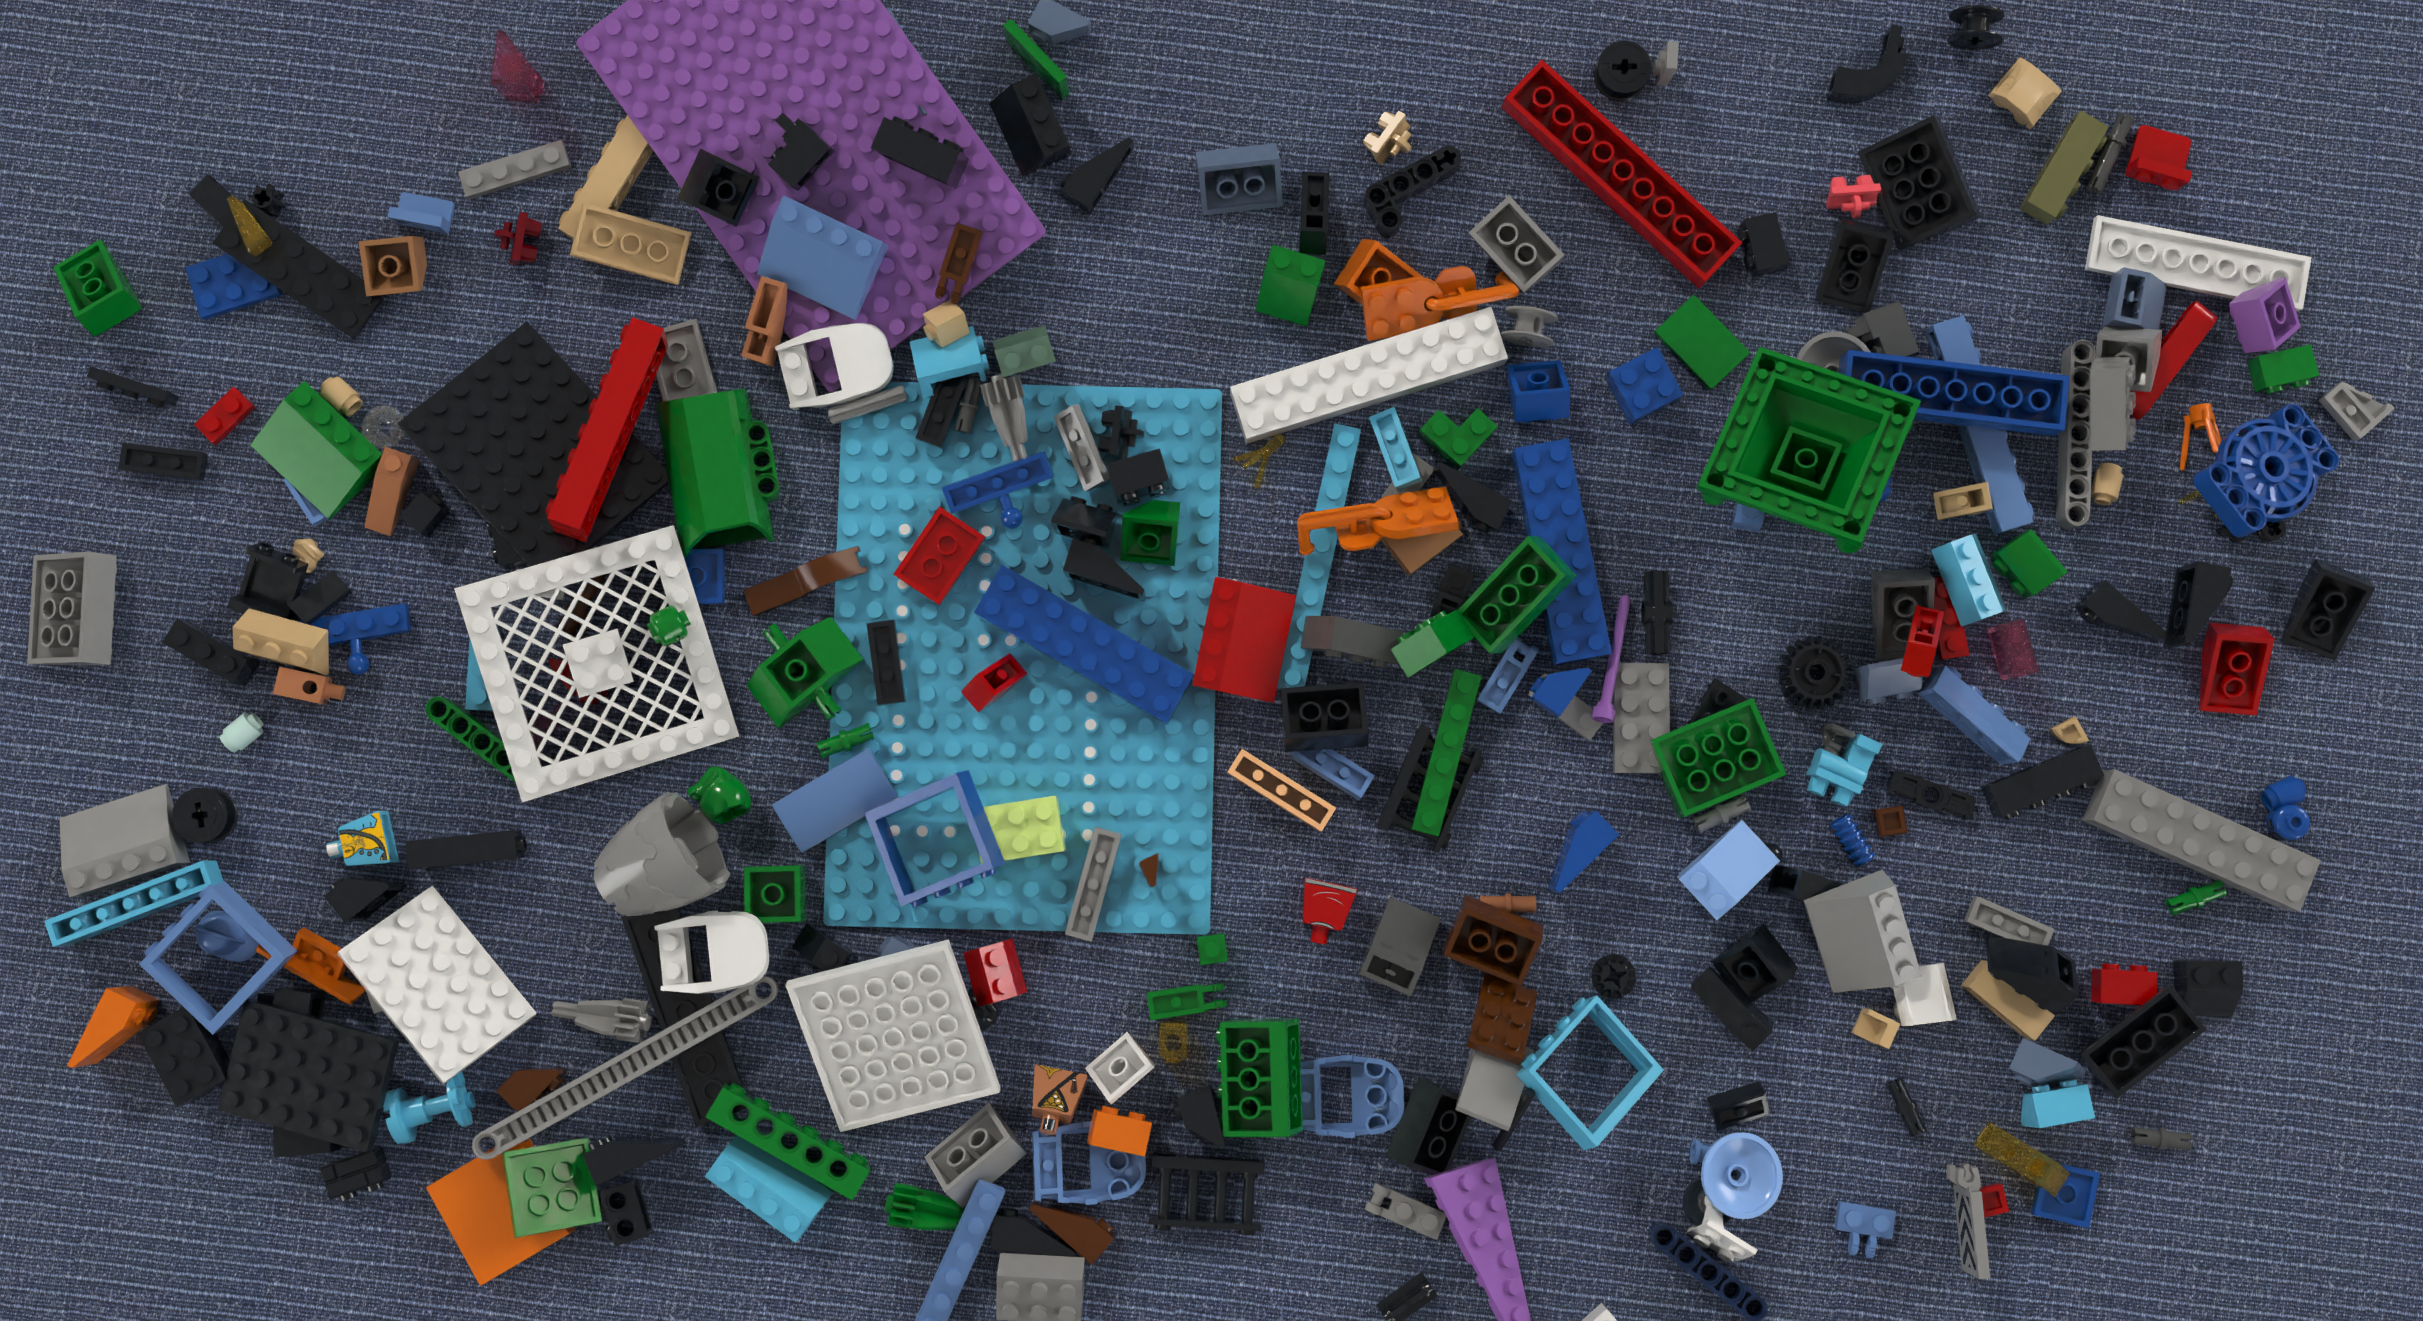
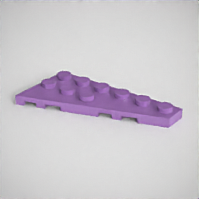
(1482, 1230)

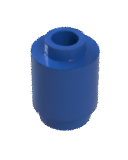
(2283, 792)

